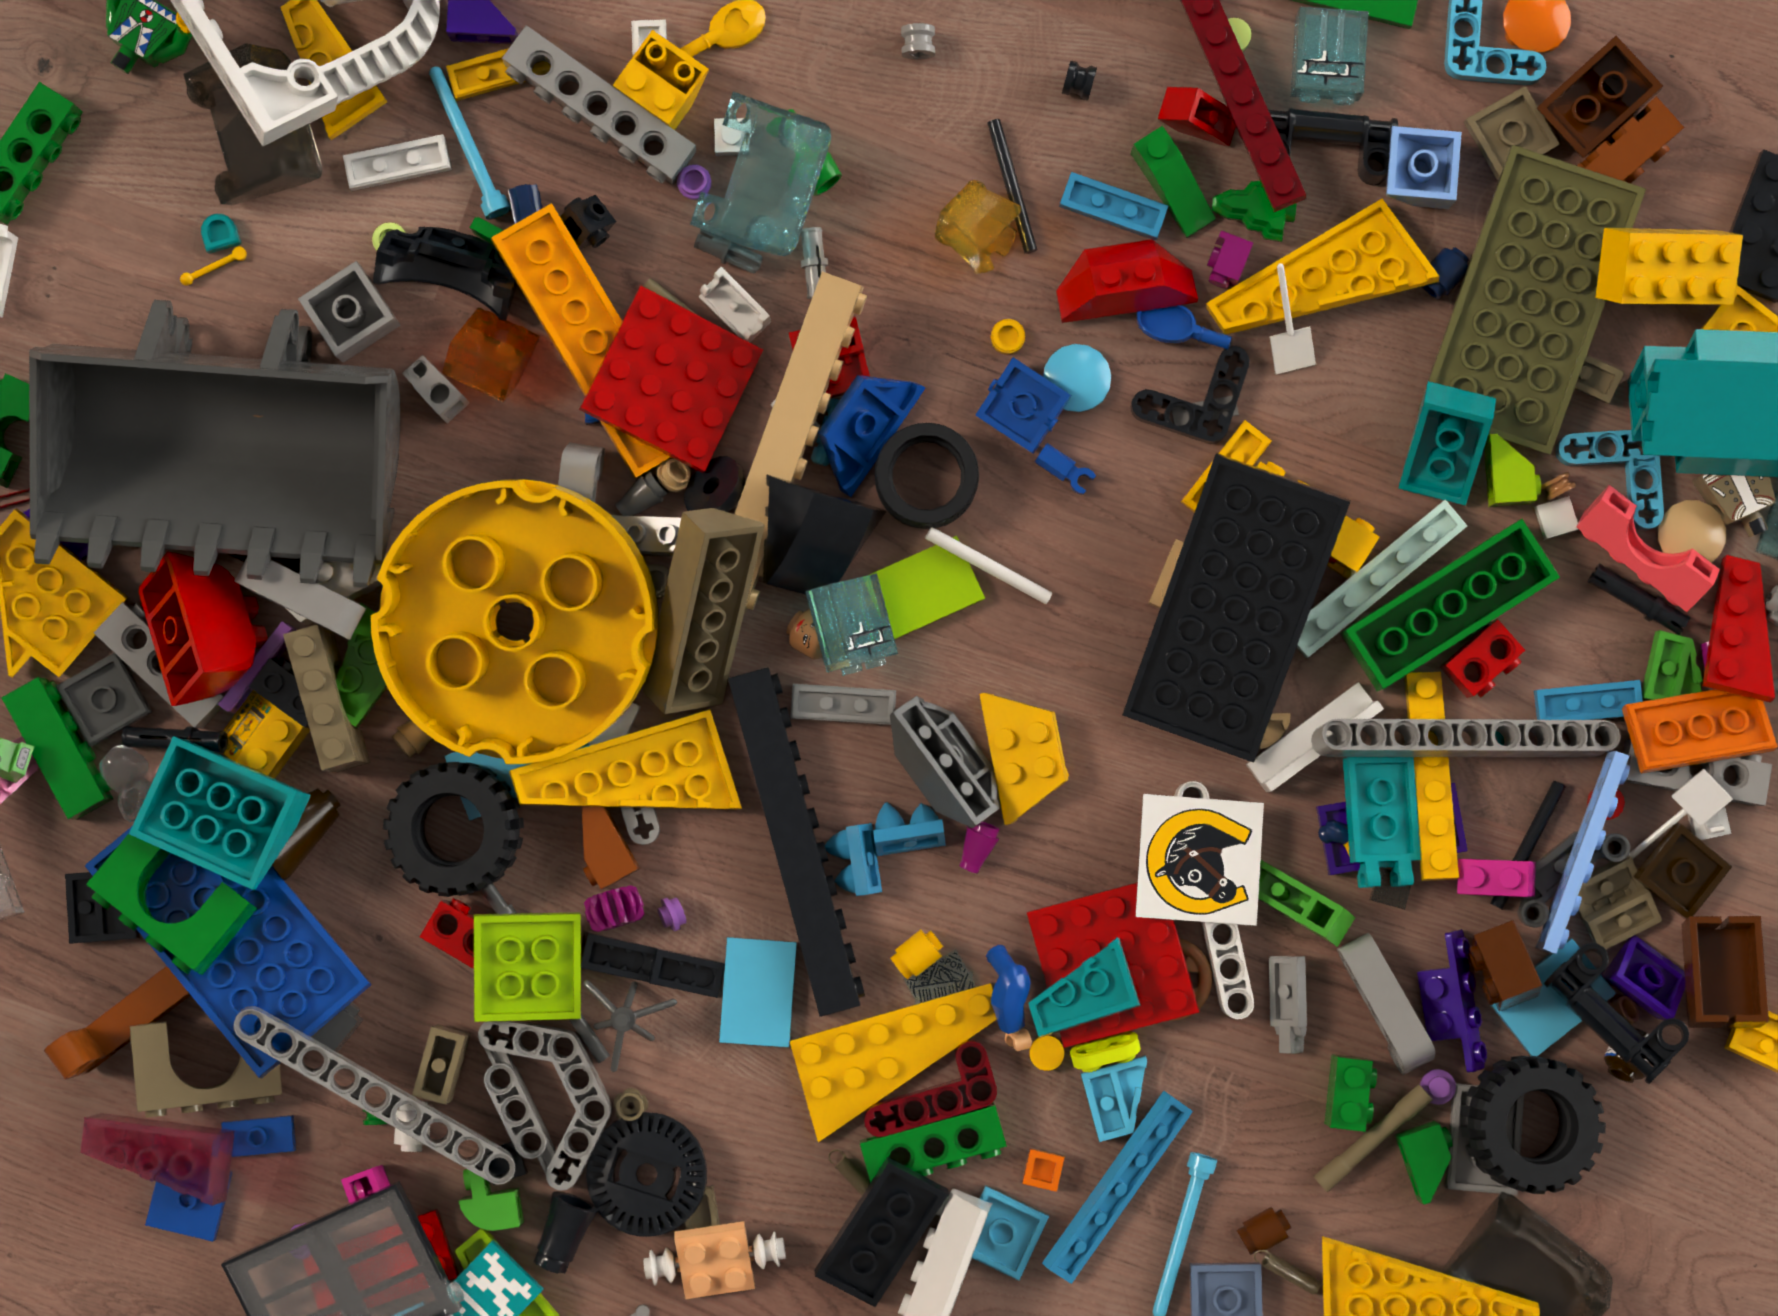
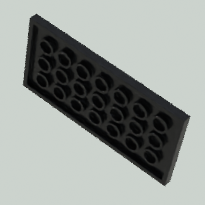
(1235, 607)

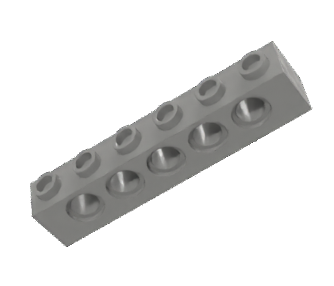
(533, 48)

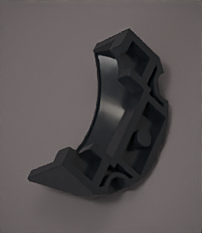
(450, 261)

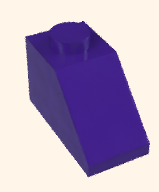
(478, 23)

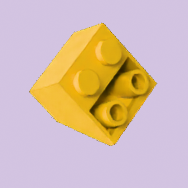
(662, 79)

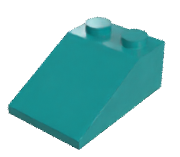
(1447, 443)

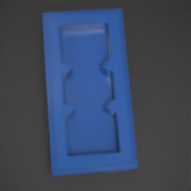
(262, 1135)

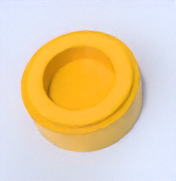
(1007, 336)
(1046, 1053)

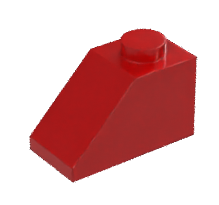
(1197, 115)

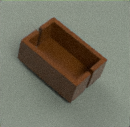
(1724, 972)

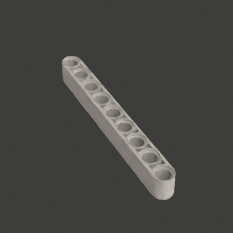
(1451, 743)
(385, 1110)

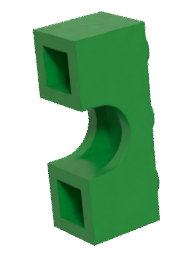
(13, 408)

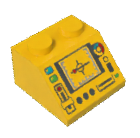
(262, 736)

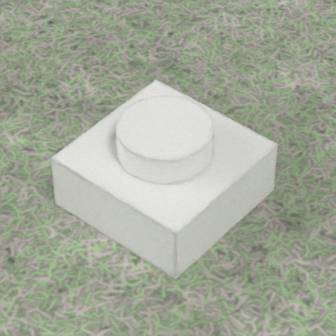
(727, 140)

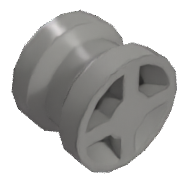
(918, 41)

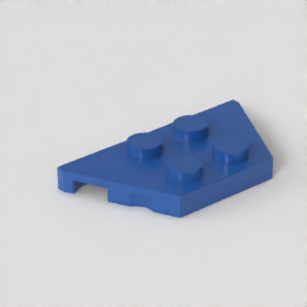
(863, 424)

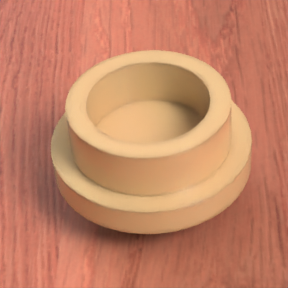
(673, 475)

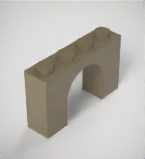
(313, 658)
(161, 1088)

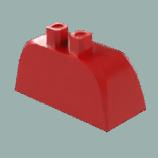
(199, 628)

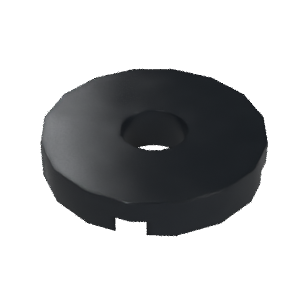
(720, 472)

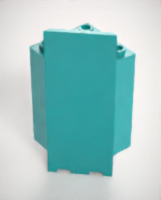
(1709, 403)

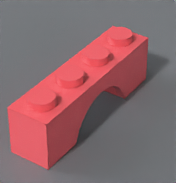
(1679, 576)

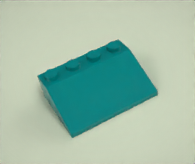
(218, 813)

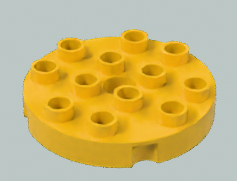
(442, 605)

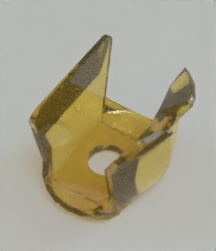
(977, 225)

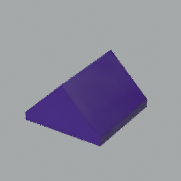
(1647, 978)

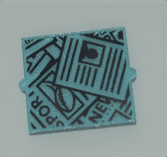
(941, 979)

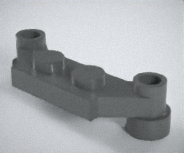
(1550, 870)

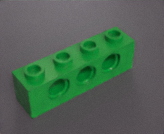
(24, 134)
(983, 1121)

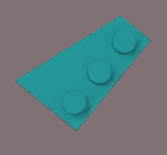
(1087, 994)

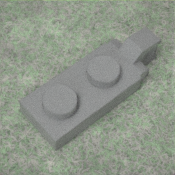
(1288, 1001)

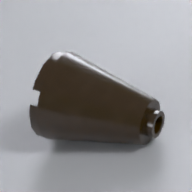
(314, 823)

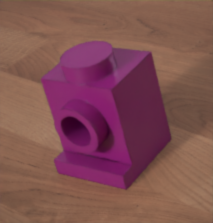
(1228, 260)

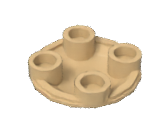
(1692, 526)

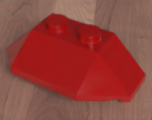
(1124, 281)

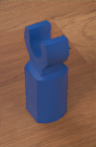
(1063, 467)

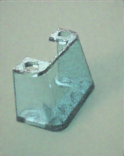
(770, 178)

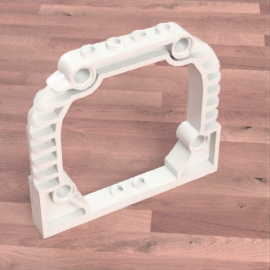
(272, 97)

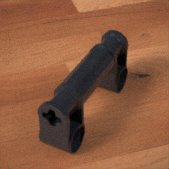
(1347, 129)
(1607, 1021)

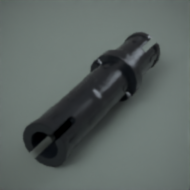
(1640, 600)
(138, 738)

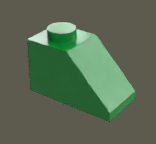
(1425, 1157)

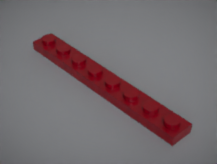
(1245, 103)

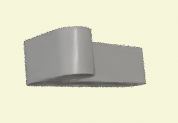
(581, 468)
(308, 600)
(1388, 1004)

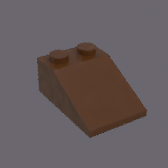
(1600, 97)

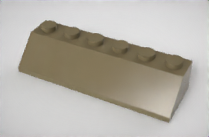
(702, 609)

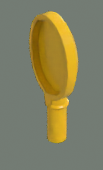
(731, 27)

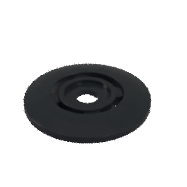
(639, 1207)

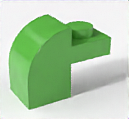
(490, 1209)

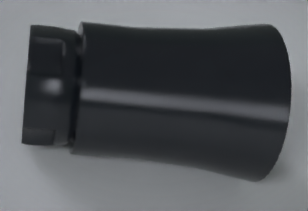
(563, 1231)

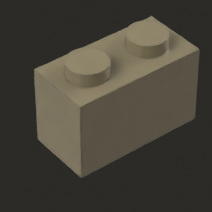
(441, 1064)

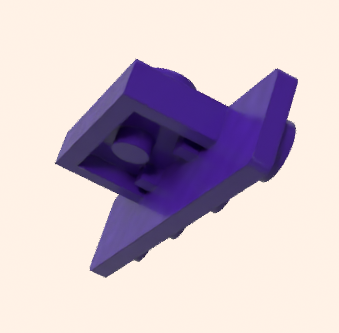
(1450, 1002)

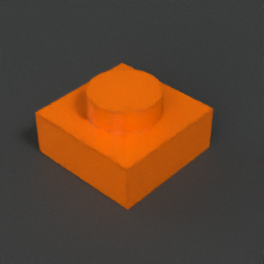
(1043, 1169)

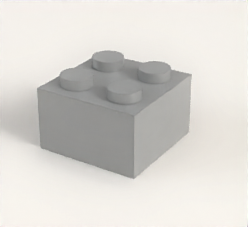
(349, 312)

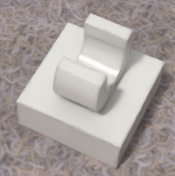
(1714, 827)

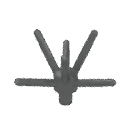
(625, 1018)

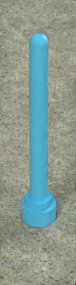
(494, 202)
(1200, 1169)

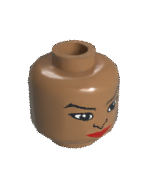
(803, 635)

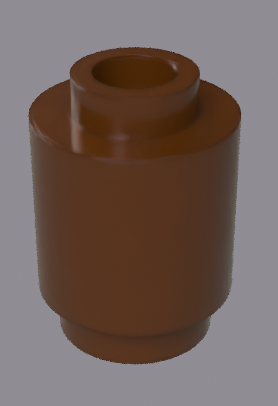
(1264, 1230)

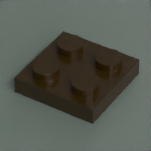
(1682, 871)

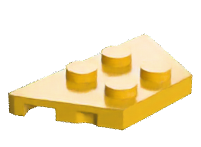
(1023, 753)

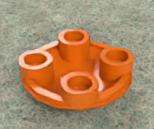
(1536, 24)

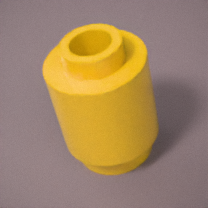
(917, 953)

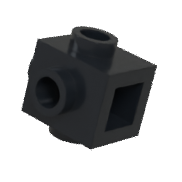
(588, 221)

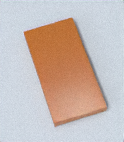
(1697, 729)

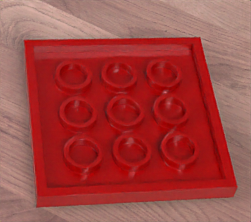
(671, 379)
(1084, 926)

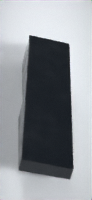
(651, 964)

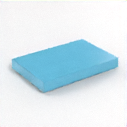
(758, 992)
(1547, 1018)

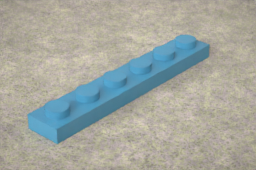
(1117, 1187)

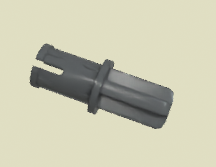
(728, 251)

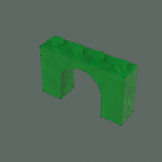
(194, 941)

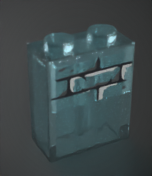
(1329, 55)
(852, 624)

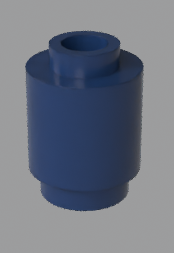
(1451, 268)

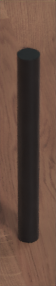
(1011, 184)
(1534, 831)

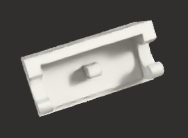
(734, 306)

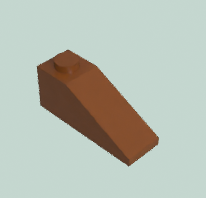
(605, 849)

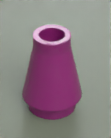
(978, 845)

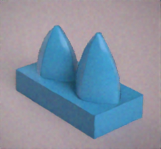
(894, 836)
(859, 846)

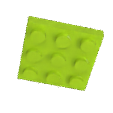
(527, 966)

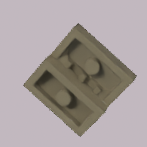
(1616, 904)

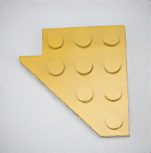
(51, 606)

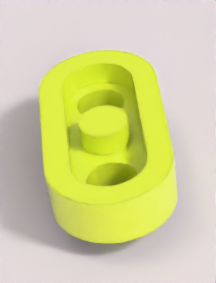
(1110, 1049)

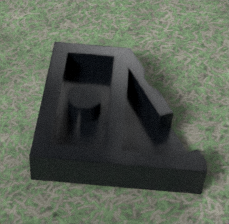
(87, 918)

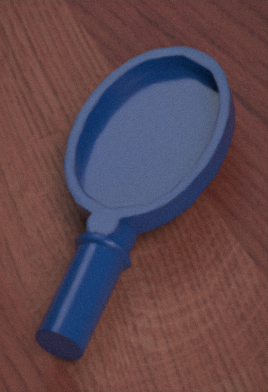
(1178, 325)

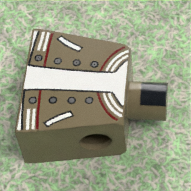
(1738, 498)

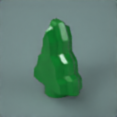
(1254, 211)

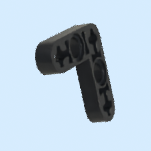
(1198, 414)

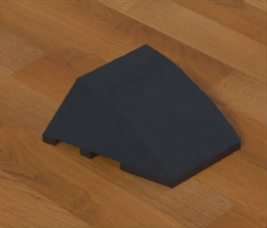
(812, 535)

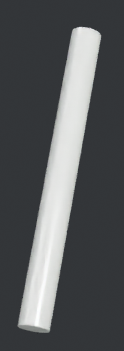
(988, 565)

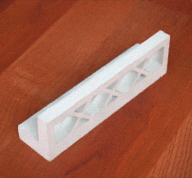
(1295, 749)

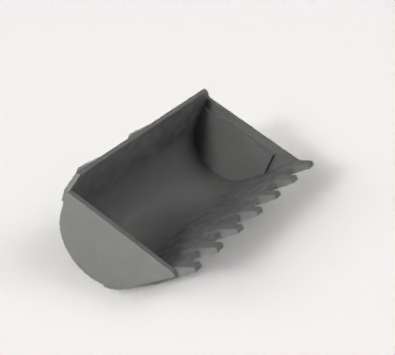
(169, 455)

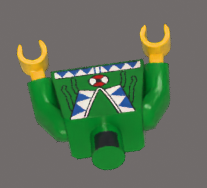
(145, 32)

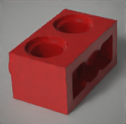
(1478, 653)
(456, 944)

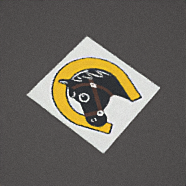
(1199, 859)

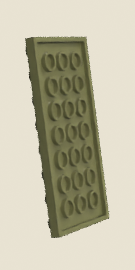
(1532, 293)

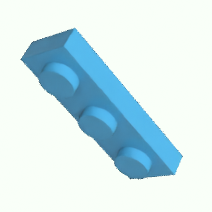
(1113, 206)
(1586, 701)

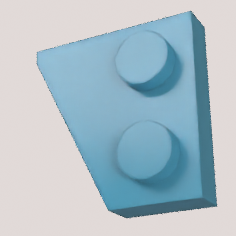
(1114, 1097)

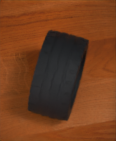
(957, 447)

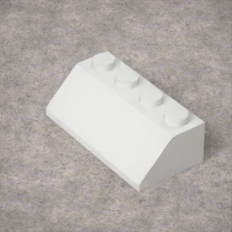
(948, 1256)

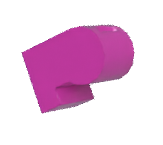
(365, 1182)

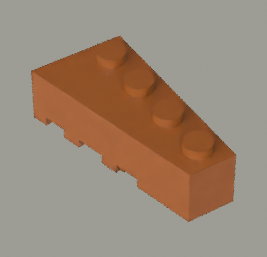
(1635, 143)

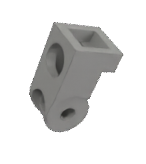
(435, 389)

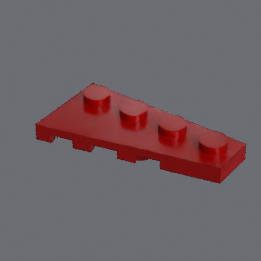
(1739, 639)

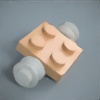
(714, 1259)

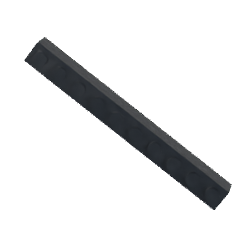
(794, 841)

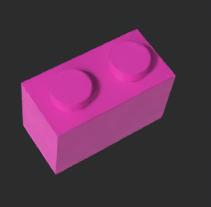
(1496, 877)

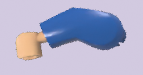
(1009, 997)

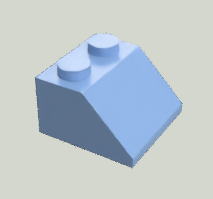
(1423, 166)

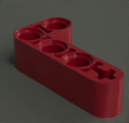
(928, 1096)

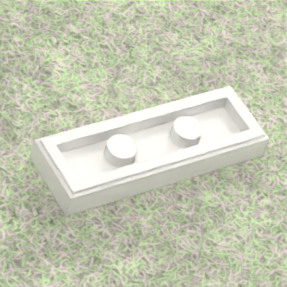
(397, 162)

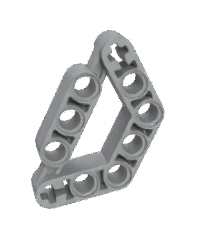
(517, 1090)

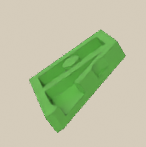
(1671, 667)

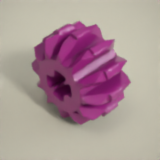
(614, 908)

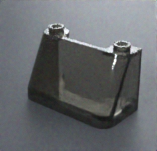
(251, 167)
(1533, 1260)

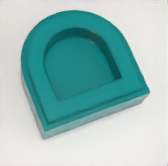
(219, 233)

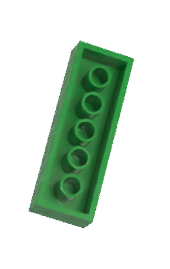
(1449, 605)

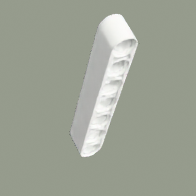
(1219, 952)

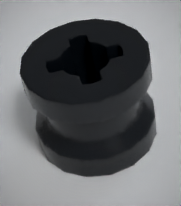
(1079, 80)

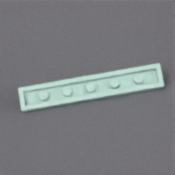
(1379, 576)

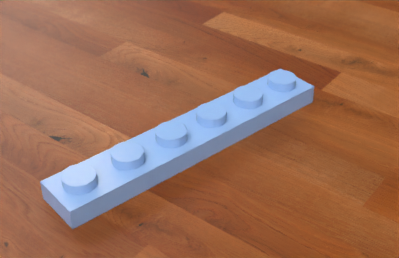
(1589, 838)

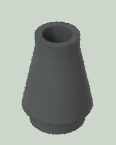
(642, 495)

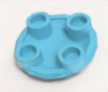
(1081, 374)

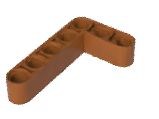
(88, 1047)

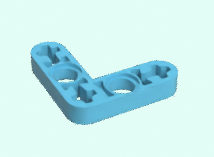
(1478, 55)
(1633, 463)

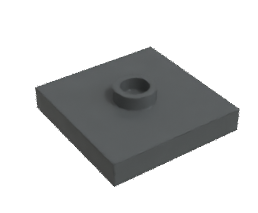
(103, 699)

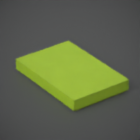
(927, 589)

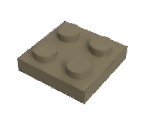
(1509, 123)

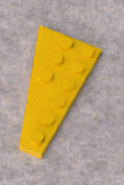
(1343, 266)
(652, 768)
(868, 1059)
(1378, 1285)

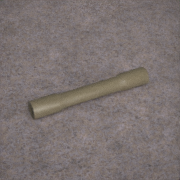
(1403, 1111)

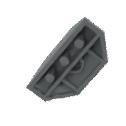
(944, 761)

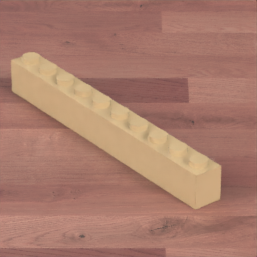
(801, 399)

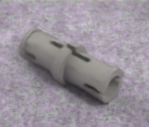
(814, 258)

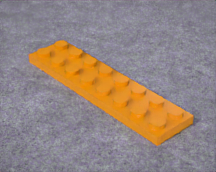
(569, 308)

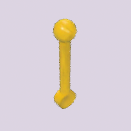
(238, 254)

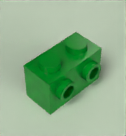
(1349, 1093)

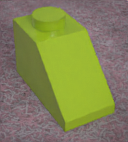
(1509, 475)

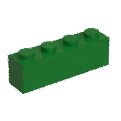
(58, 748)

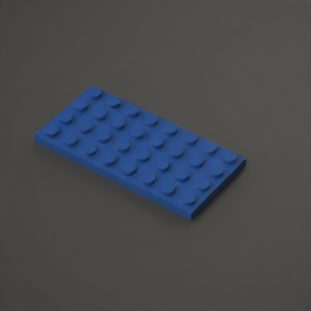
(273, 962)

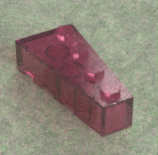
(175, 1154)

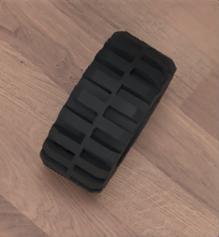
(408, 836)
(1576, 1132)

